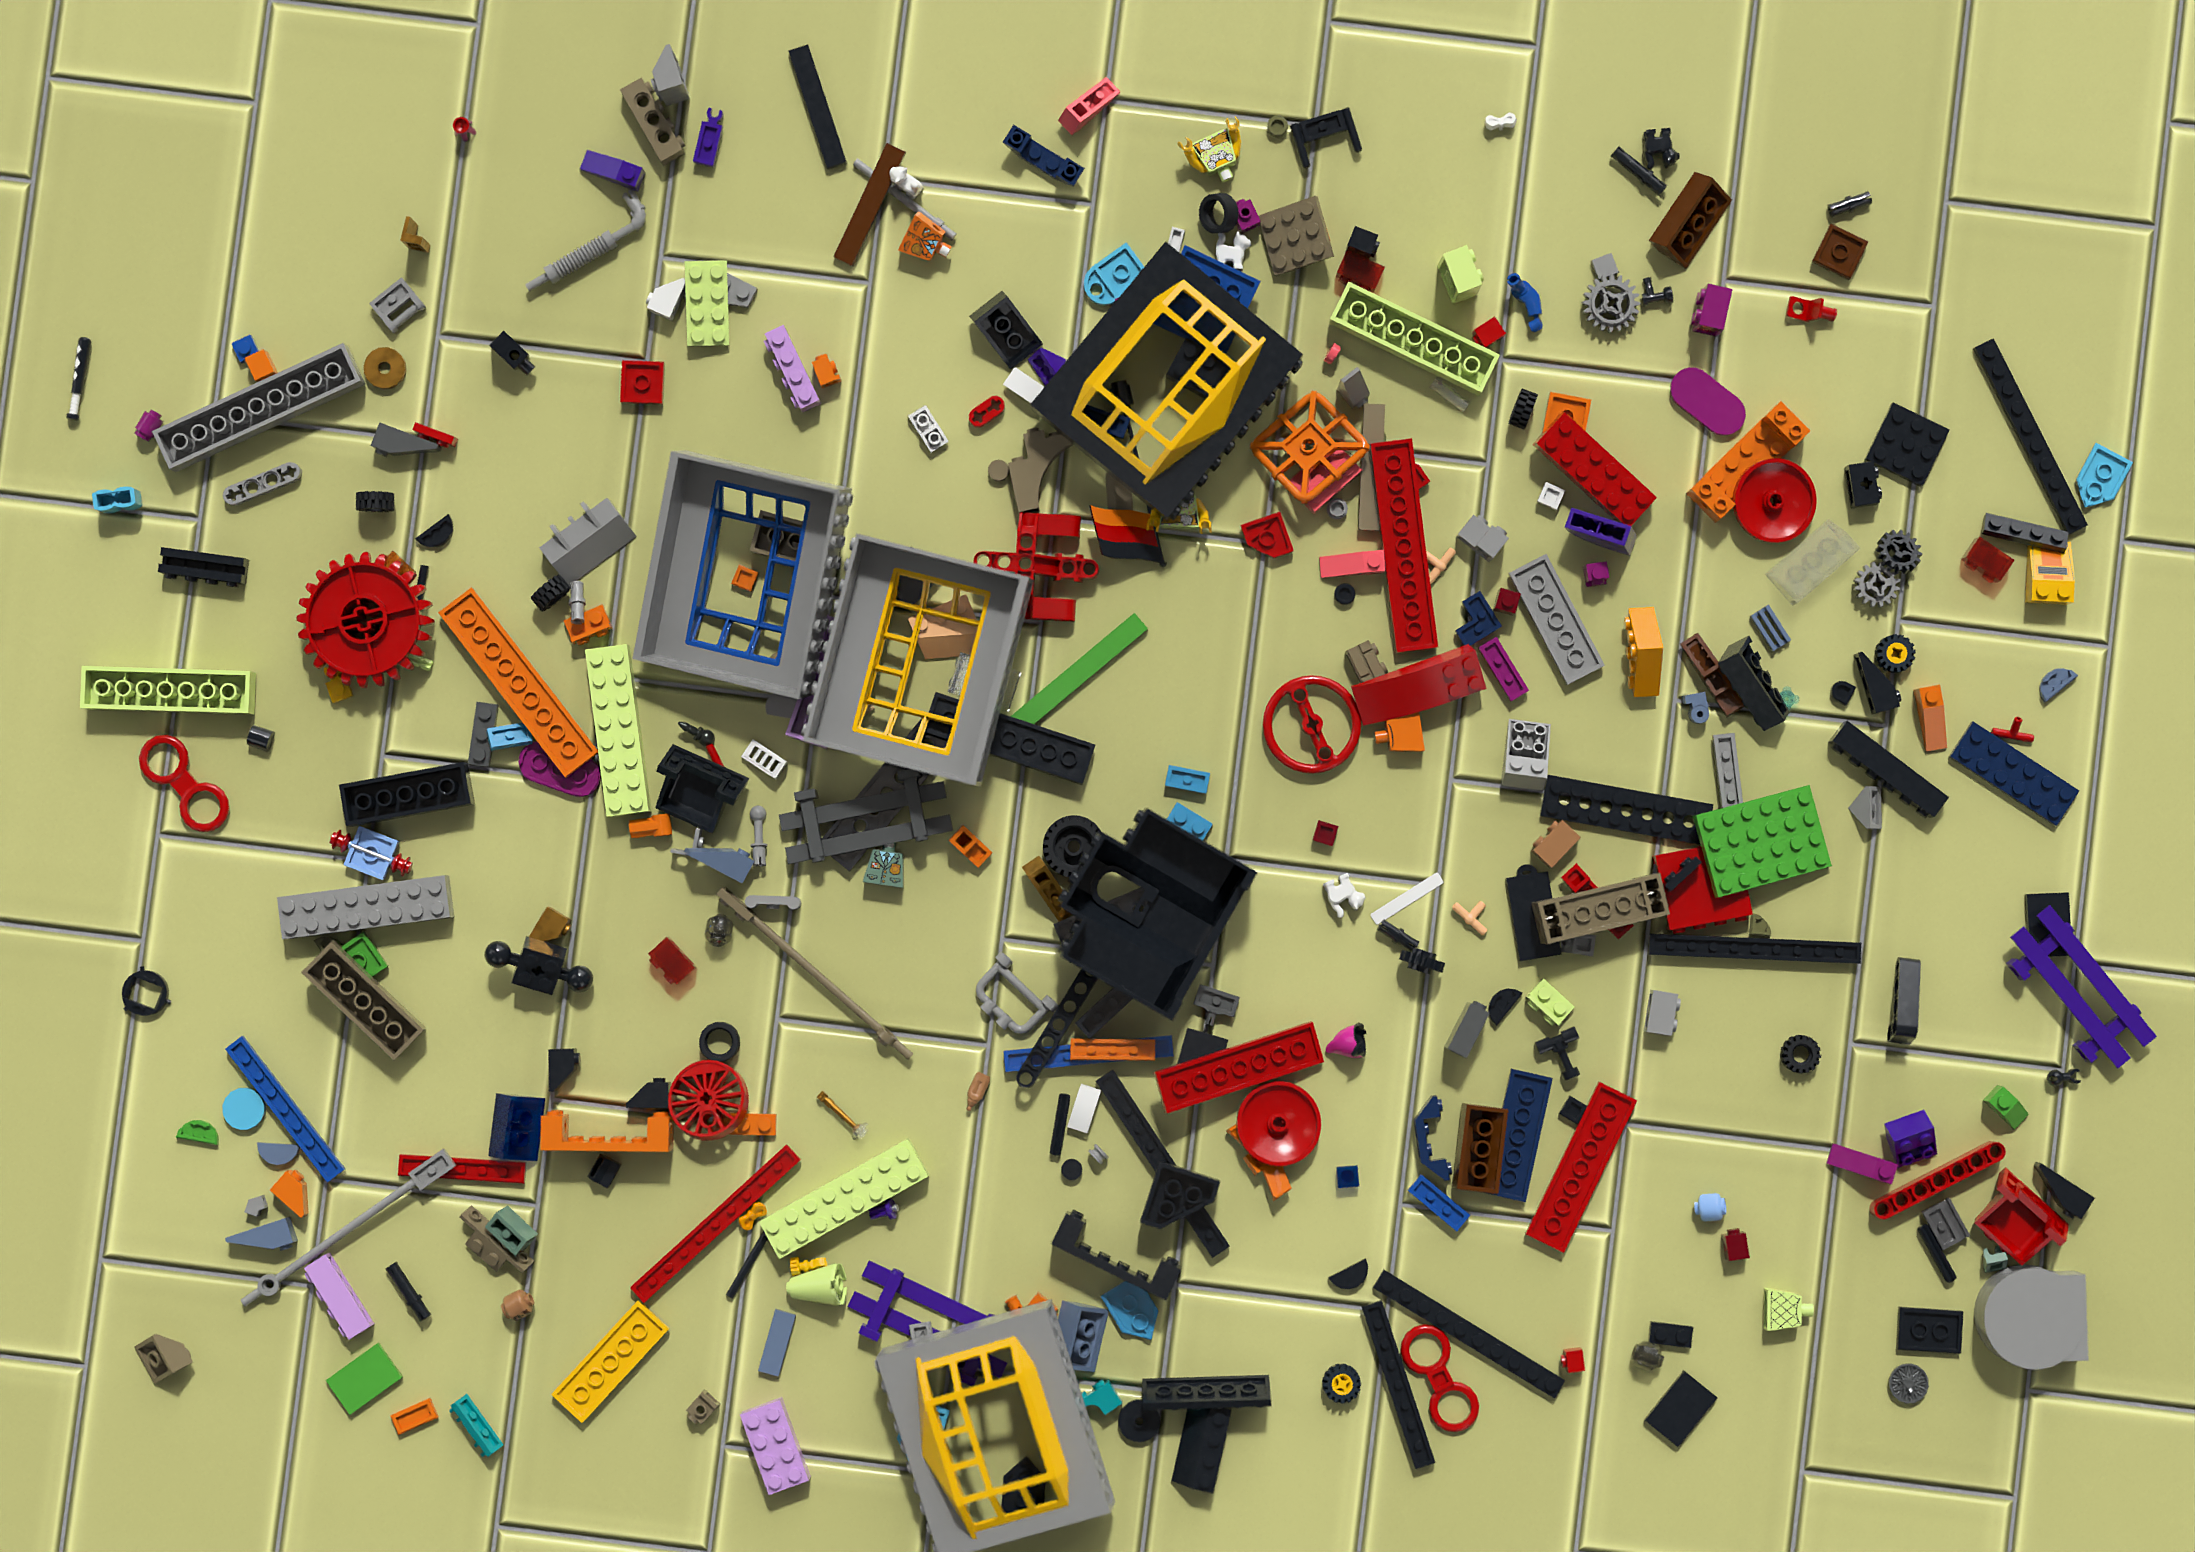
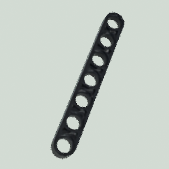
(1056, 1035)

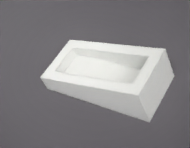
(1176, 238)

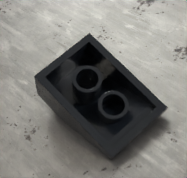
(1006, 329)

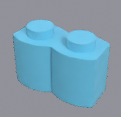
(113, 501)

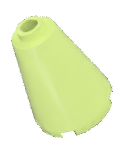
(820, 1285)

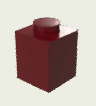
(1506, 601)
(1735, 1245)

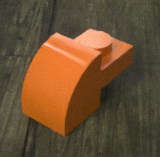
(970, 846)

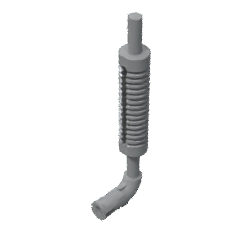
(593, 249)

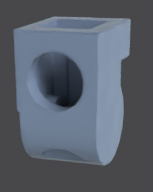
(1698, 707)

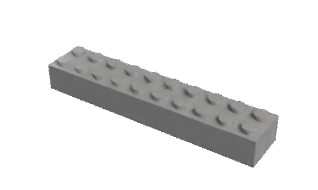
(258, 407)

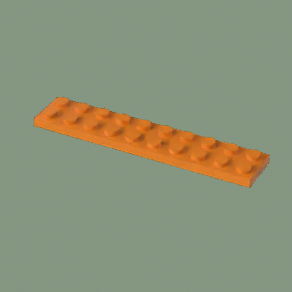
(518, 682)

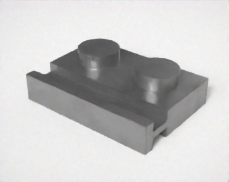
(1945, 1223)

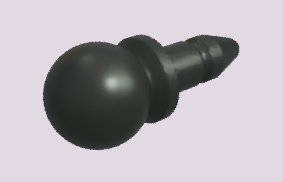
(704, 737)

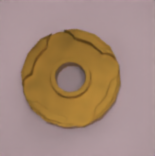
(376, 359)

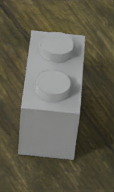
(1661, 1012)

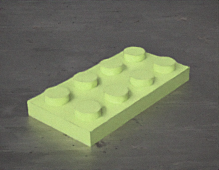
(706, 303)

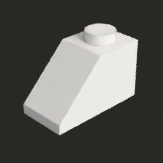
(666, 299)

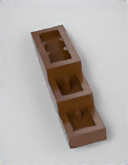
(1710, 674)

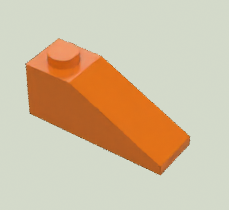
(1931, 717)

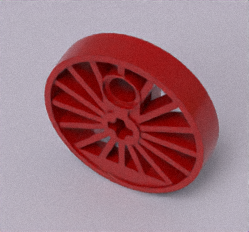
(710, 1089)

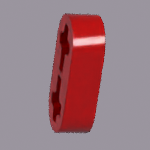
(983, 407)

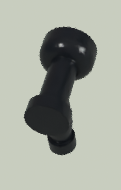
(1650, 297)

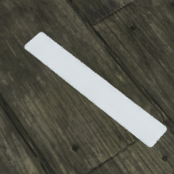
(1407, 898)

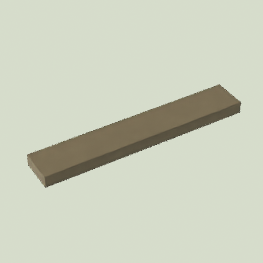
(1373, 433)

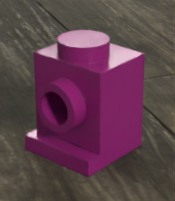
(1596, 574)

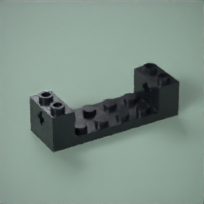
(1159, 1285)

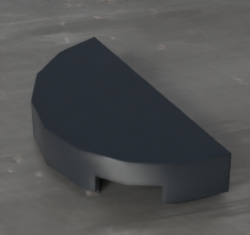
(438, 533)
(1502, 1003)
(1351, 1276)

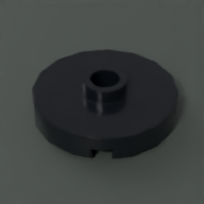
(1136, 1432)

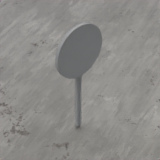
(780, 705)

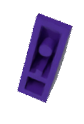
(613, 170)

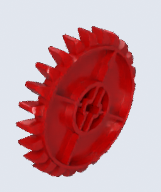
(331, 611)

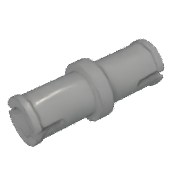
(577, 602)

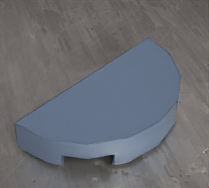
(2054, 682)
(277, 1153)

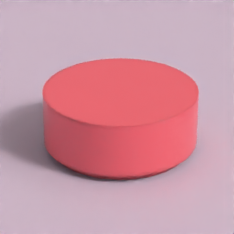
(1332, 353)

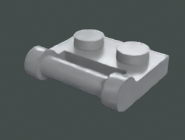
(392, 300)

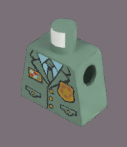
(885, 867)

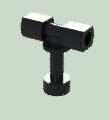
(1559, 1044)

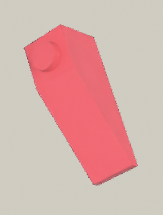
(1088, 106)
(1352, 564)

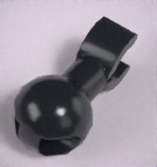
(2058, 1077)

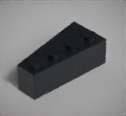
(1753, 684)

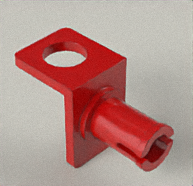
(1811, 310)

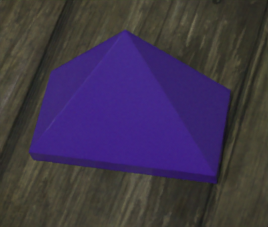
(1046, 364)

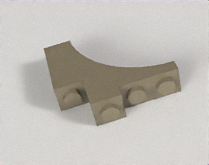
(1029, 472)

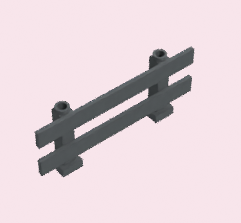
(911, 796)

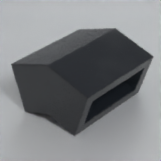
(604, 1170)

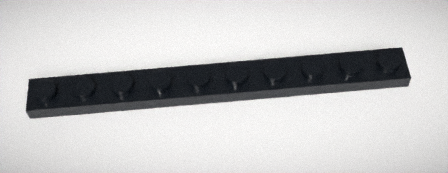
(2030, 436)
(1754, 948)
(1155, 1151)
(1469, 1333)

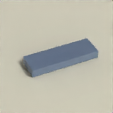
(777, 1342)

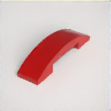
(1579, 881)

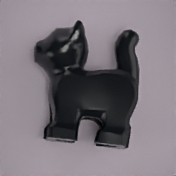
(1659, 145)

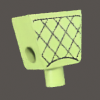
(1784, 1309)

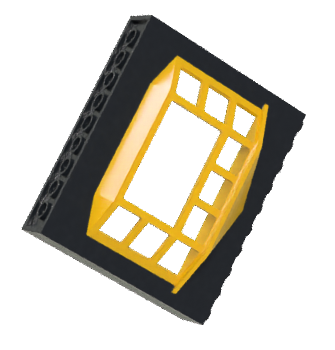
(1215, 423)

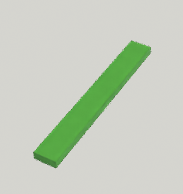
(1081, 670)

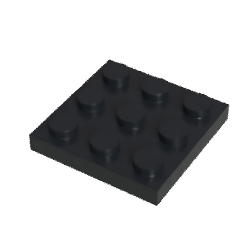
(1907, 444)

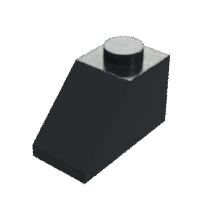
(562, 1065)
(651, 1095)

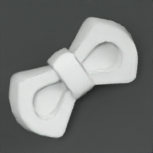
(1508, 120)

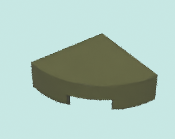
(1759, 926)
(324, 941)

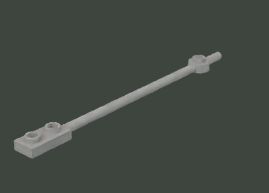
(421, 1177)

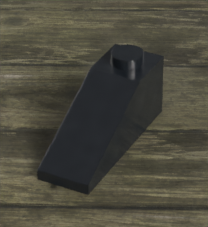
(1878, 689)
(2066, 1194)

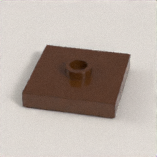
(1839, 251)

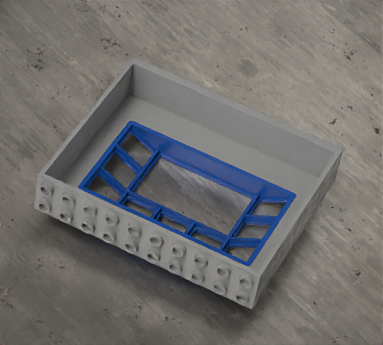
(684, 566)

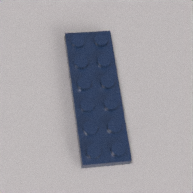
(2014, 773)
(1526, 1105)

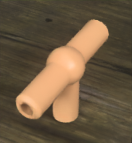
(1439, 565)
(1470, 918)

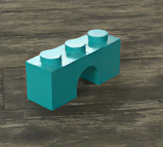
(1103, 1396)

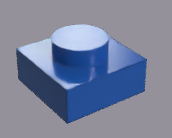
(244, 347)

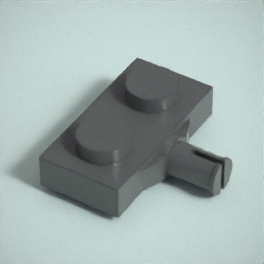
(1215, 1002)

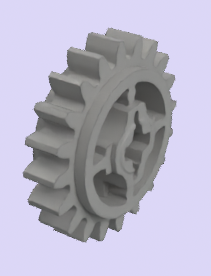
(1615, 310)

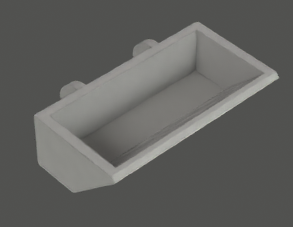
(587, 540)

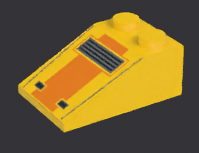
(2049, 576)

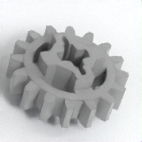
(1875, 576)

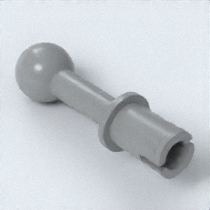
(758, 814)

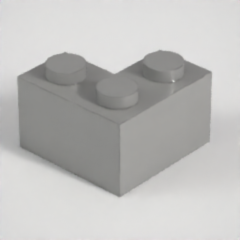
(1482, 538)

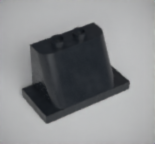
(697, 788)

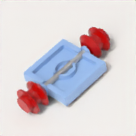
(371, 853)

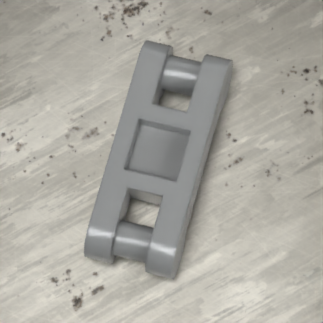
(772, 901)

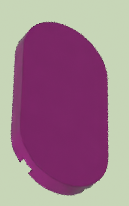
(1707, 401)
(540, 769)

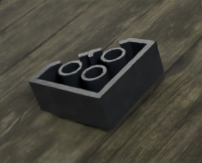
(1176, 1194)

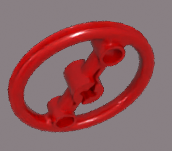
(1300, 684)

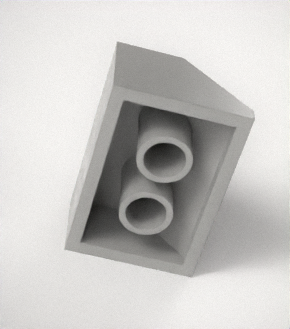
(668, 78)

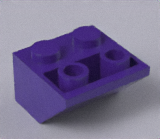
(1911, 1138)

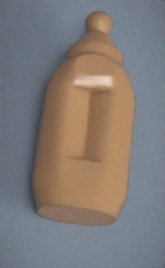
(977, 1089)

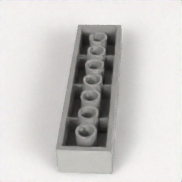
(365, 907)

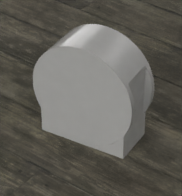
(2033, 1316)

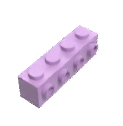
(792, 368)

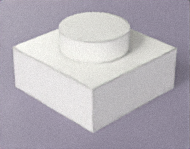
(1551, 496)

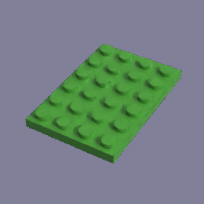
(1762, 841)

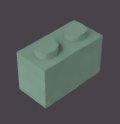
(511, 1230)

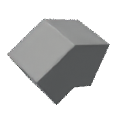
(256, 1205)

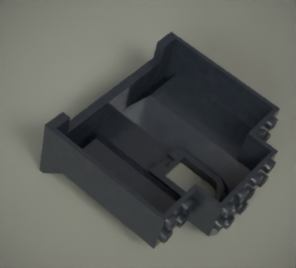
(1189, 902)

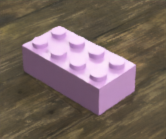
(775, 1445)

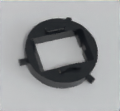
(151, 977)

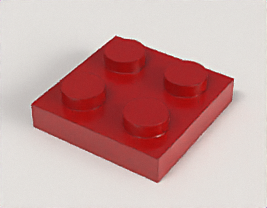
(642, 382)

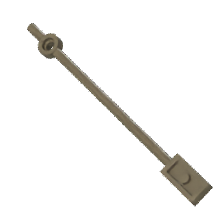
(744, 913)

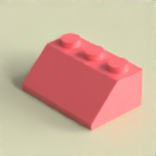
(1320, 473)

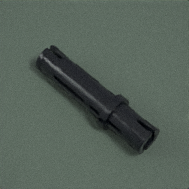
(1642, 173)
(407, 1290)

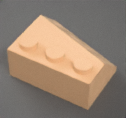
(945, 637)

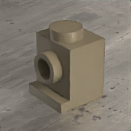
(708, 1402)

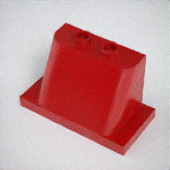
(2020, 1220)

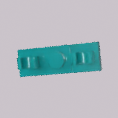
(476, 1425)

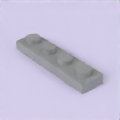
(1727, 769)

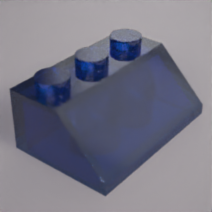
(516, 1127)

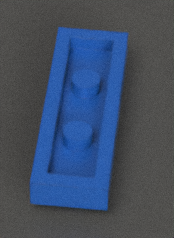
(1438, 1202)

